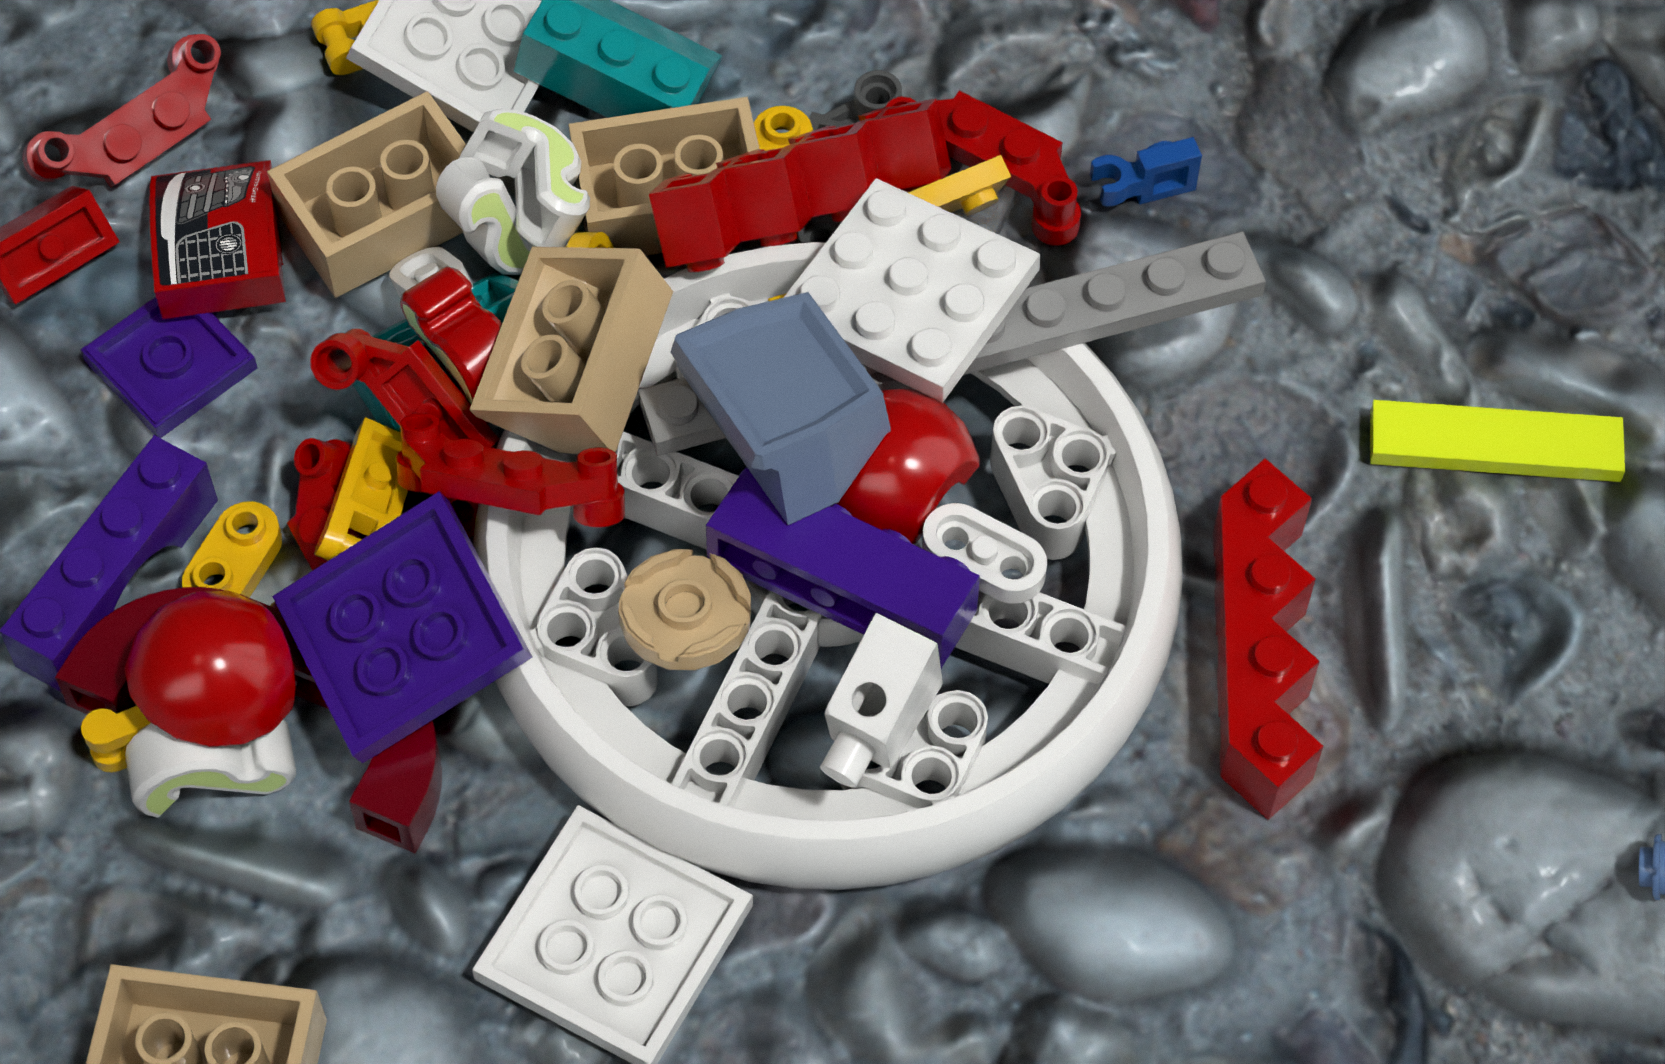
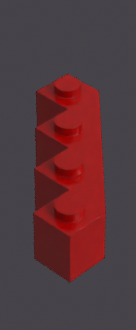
(781, 189)
(1259, 664)

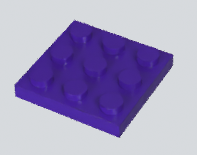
(401, 627)

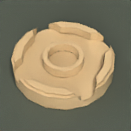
(684, 610)

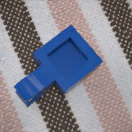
(1156, 174)

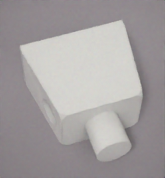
(894, 682)

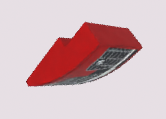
(215, 240)

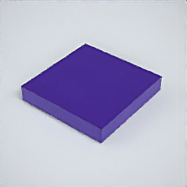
(168, 365)

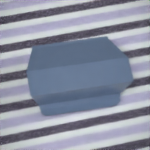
(786, 399)

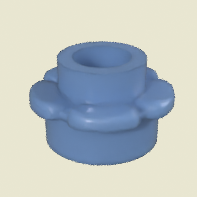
(1653, 867)

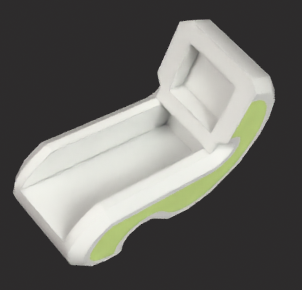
(543, 171)
(484, 214)
(163, 765)

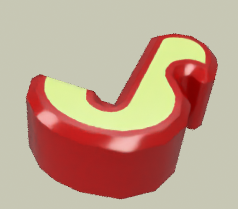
(453, 325)

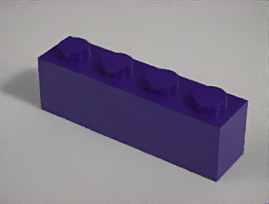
(843, 566)

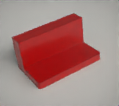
(51, 242)

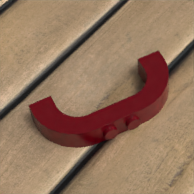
(394, 795)

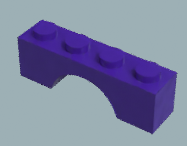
(148, 508)

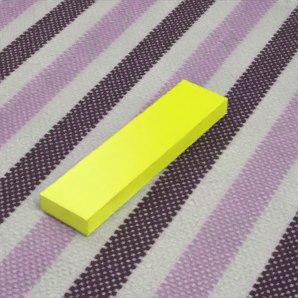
(1497, 440)

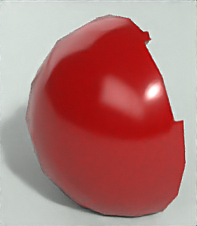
(912, 465)
(212, 669)

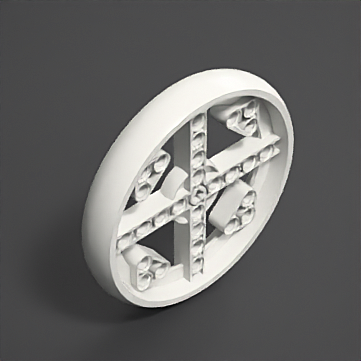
(885, 827)

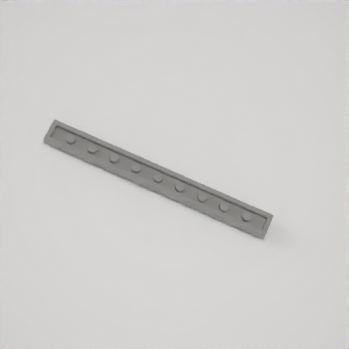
(1039, 322)

